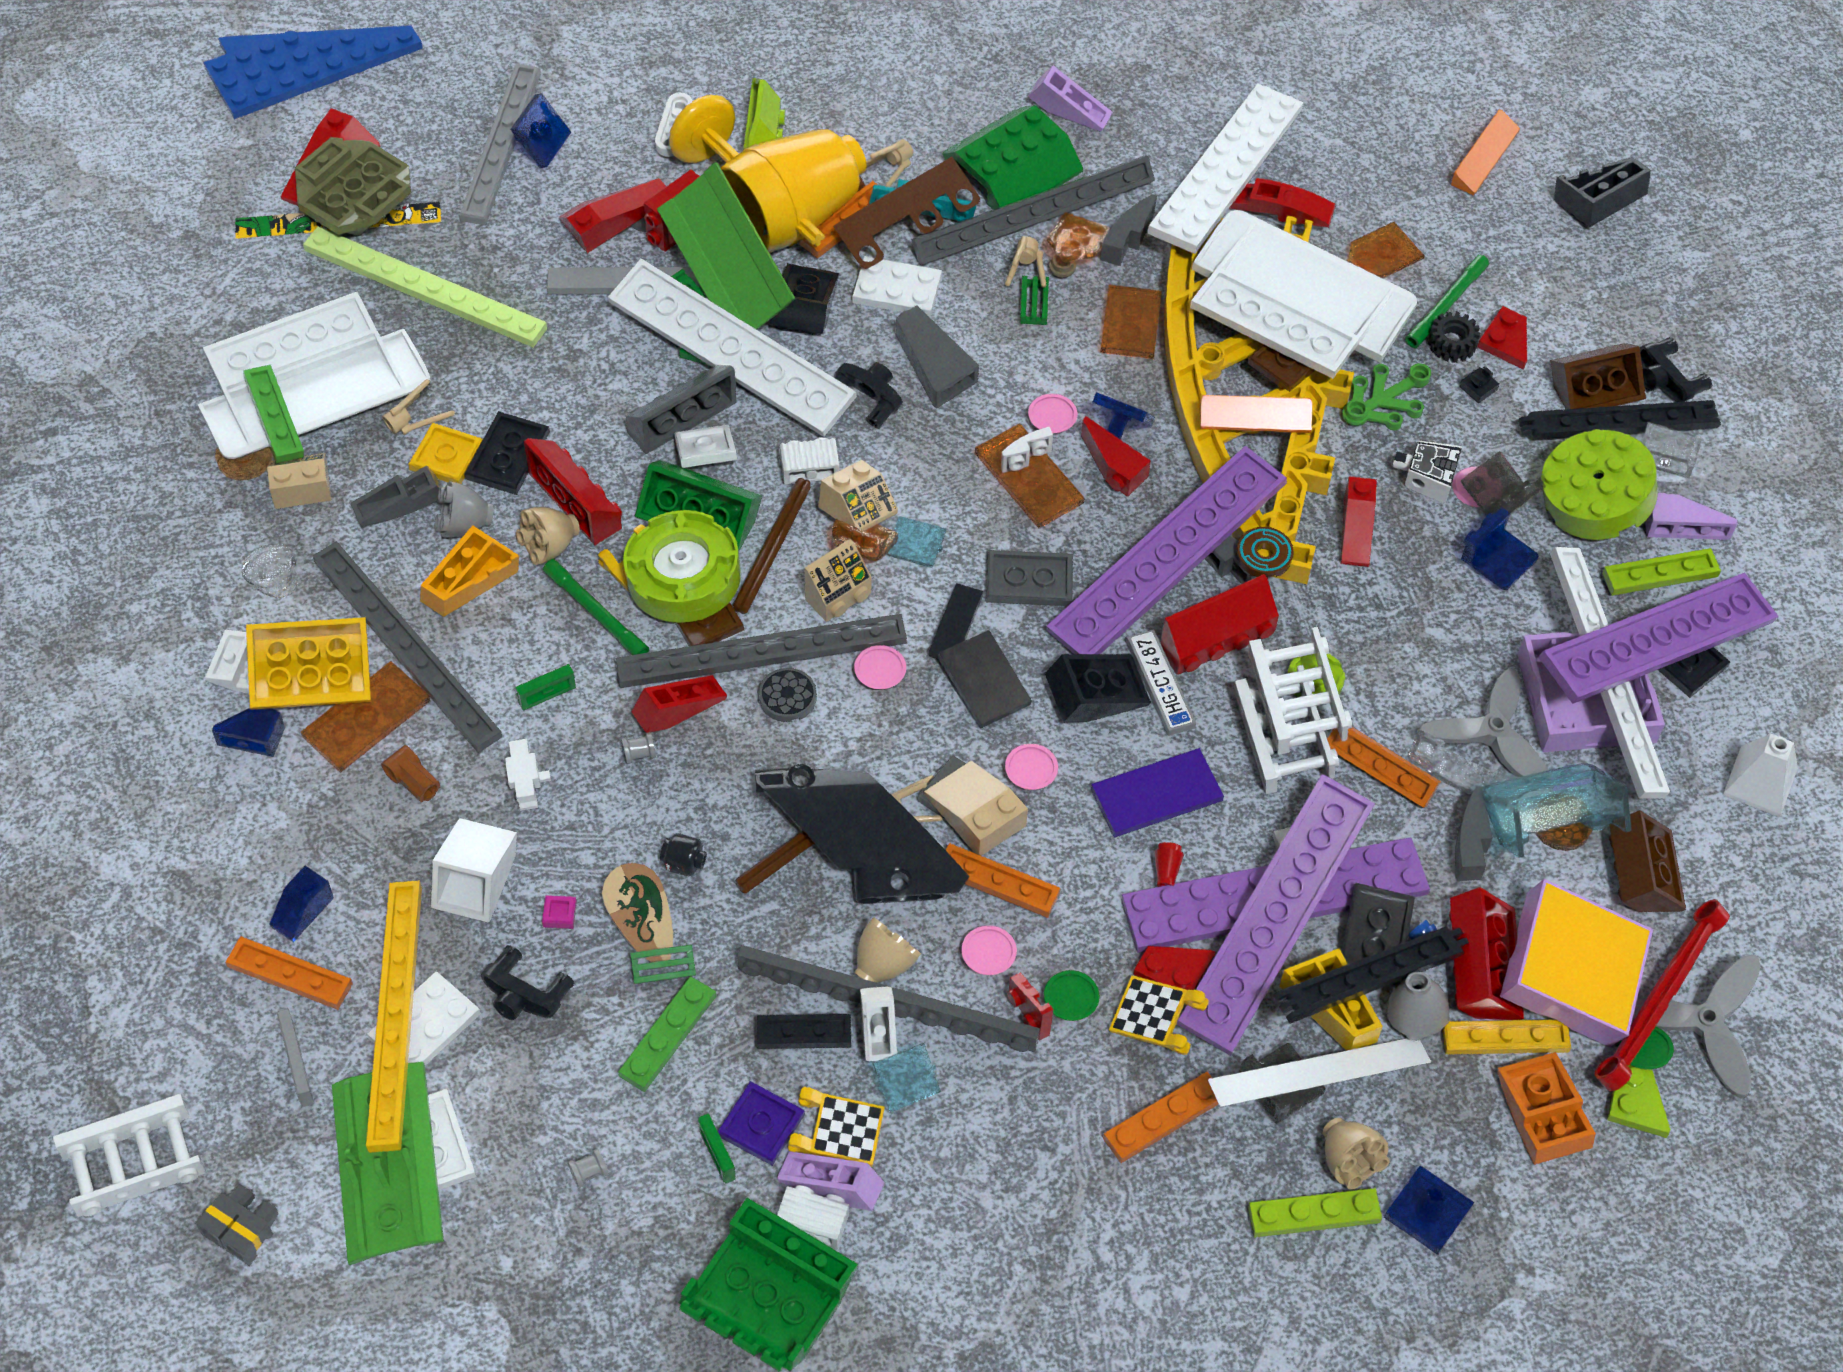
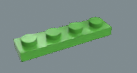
(273, 413)
(667, 1034)

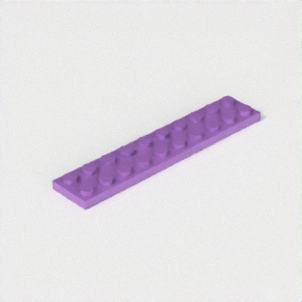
(1167, 554)
(1657, 637)
(1212, 904)
(1276, 913)

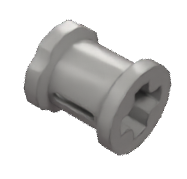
(638, 748)
(588, 1168)

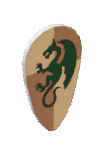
(639, 908)

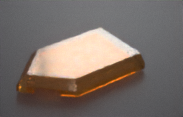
(1077, 238)
(1384, 251)

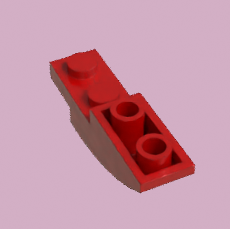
(1285, 201)

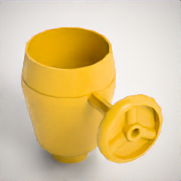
(779, 182)

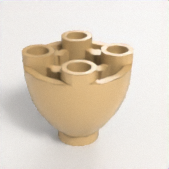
(546, 532)
(883, 953)
(1354, 1151)

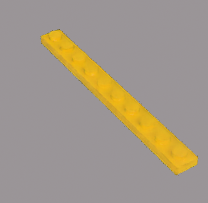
(394, 1018)

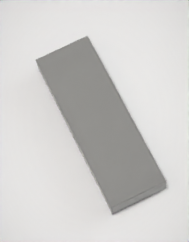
(295, 1057)

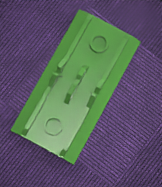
(725, 249)
(386, 1195)

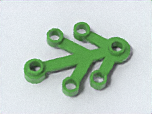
(1418, 377)

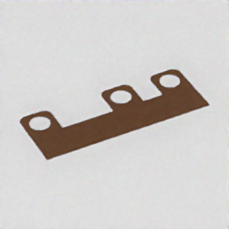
(906, 200)

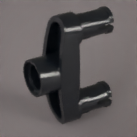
(1663, 374)
(875, 385)
(517, 995)

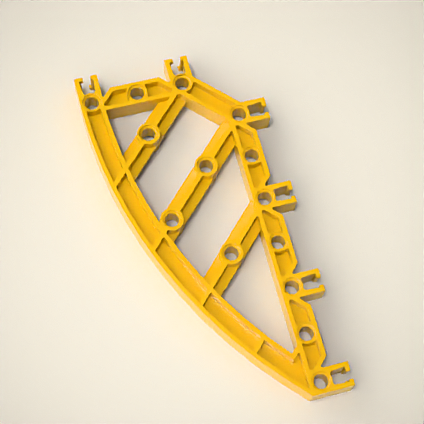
(1188, 367)

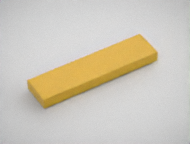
(1506, 1037)

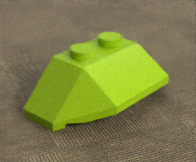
(763, 114)

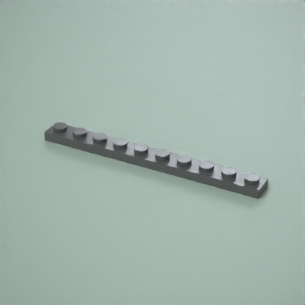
(1032, 210)
(408, 647)
(760, 650)
(906, 1004)

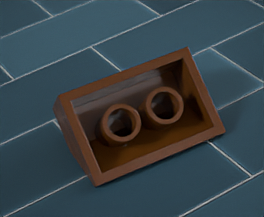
(1599, 377)
(1647, 866)

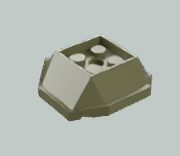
(350, 184)

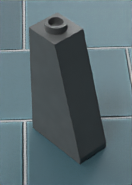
(935, 357)

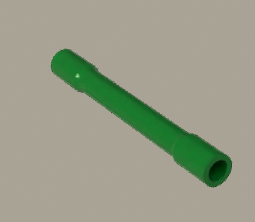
(1471, 273)
(565, 580)

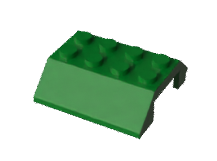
(1018, 156)
(769, 1287)

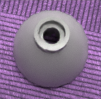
(460, 510)
(1418, 1007)

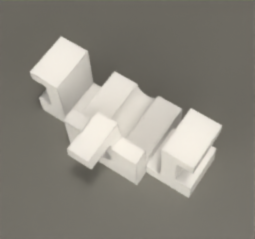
(524, 774)

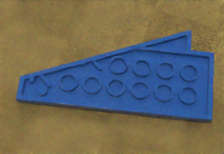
(283, 65)

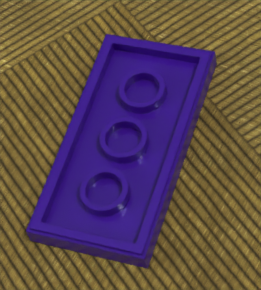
(1157, 792)

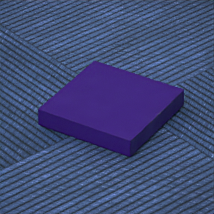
(761, 1123)

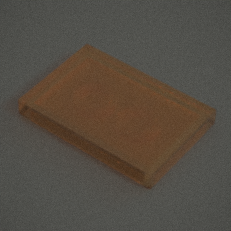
(1131, 321)

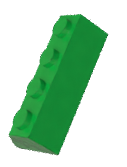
(677, 489)

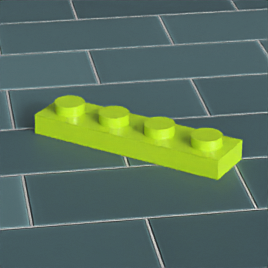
(1661, 571)
(1314, 1212)

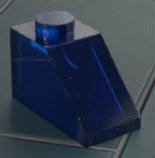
(251, 731)
(301, 903)

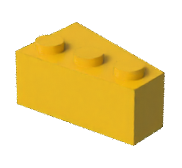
(1349, 1023)

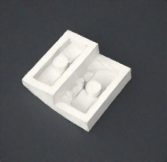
(230, 662)

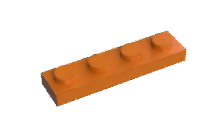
(856, 203)
(1385, 766)
(1006, 882)
(289, 972)
(1161, 1118)

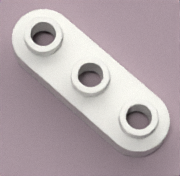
(673, 107)

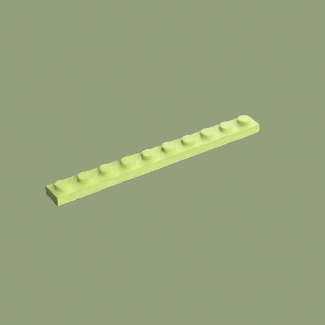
(425, 286)

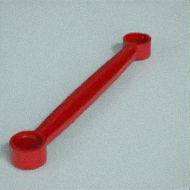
(1614, 1070)

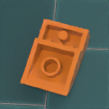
(1546, 1108)

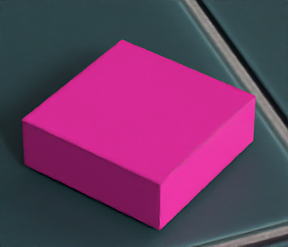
(559, 912)

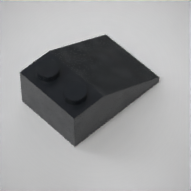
(812, 302)
(1095, 686)

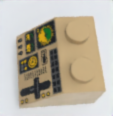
(299, 481)
(857, 496)
(837, 581)

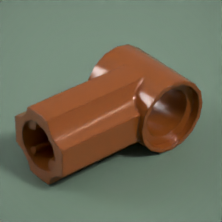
(406, 769)

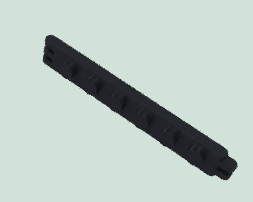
(1623, 419)
(1370, 973)

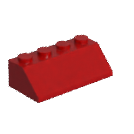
(572, 489)
(1219, 625)
(1482, 968)

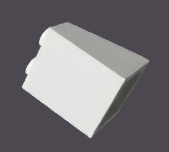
(472, 869)

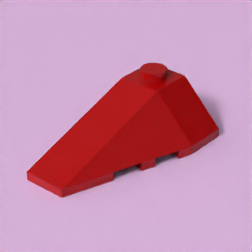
(336, 125)
(608, 215)

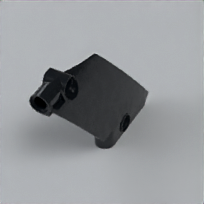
(864, 833)

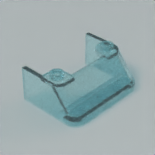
(1553, 801)

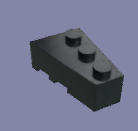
(1604, 191)

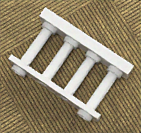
(1277, 708)
(1264, 747)
(108, 1133)

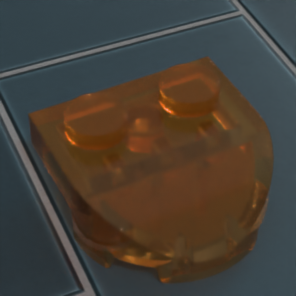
(871, 543)

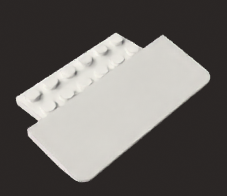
(1297, 295)
(324, 363)

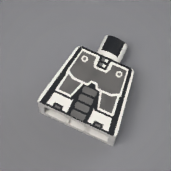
(1430, 468)

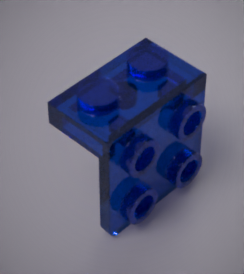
(1497, 552)

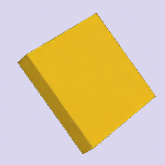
(445, 453)

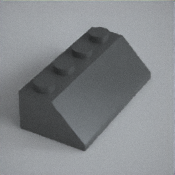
(682, 407)

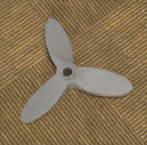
(1494, 729)
(1719, 1043)

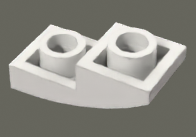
(1033, 444)

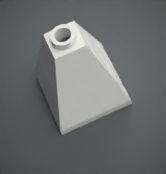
(1763, 774)

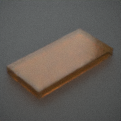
(1038, 489)
(354, 728)

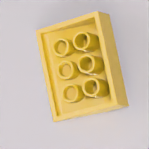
(308, 663)

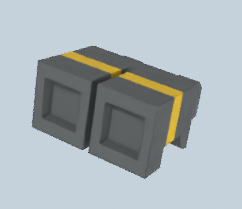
(234, 1226)

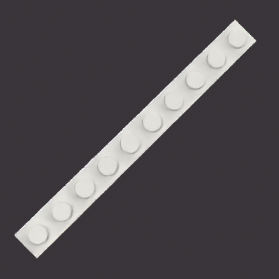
(1619, 700)

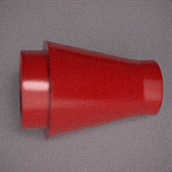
(1168, 862)

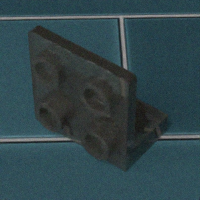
(1498, 485)
(1286, 1104)

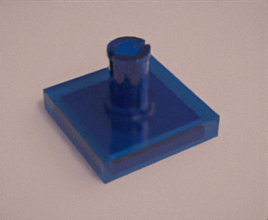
(540, 130)
(1122, 414)
(1429, 1210)

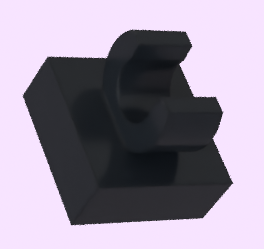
(1479, 384)

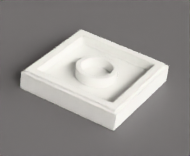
(705, 446)

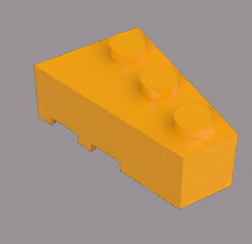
(467, 572)

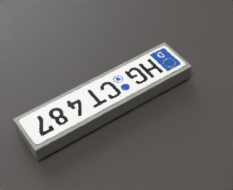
(1161, 682)

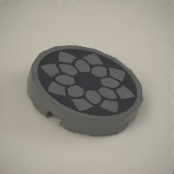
(787, 694)

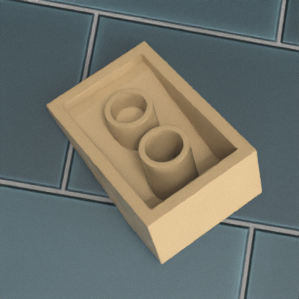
(978, 807)

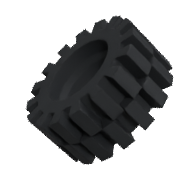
(1452, 348)

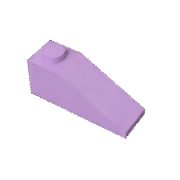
(1068, 100)
(1684, 518)
(827, 1175)

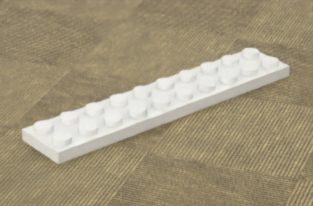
(1225, 168)
(725, 340)

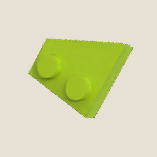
(1639, 1104)

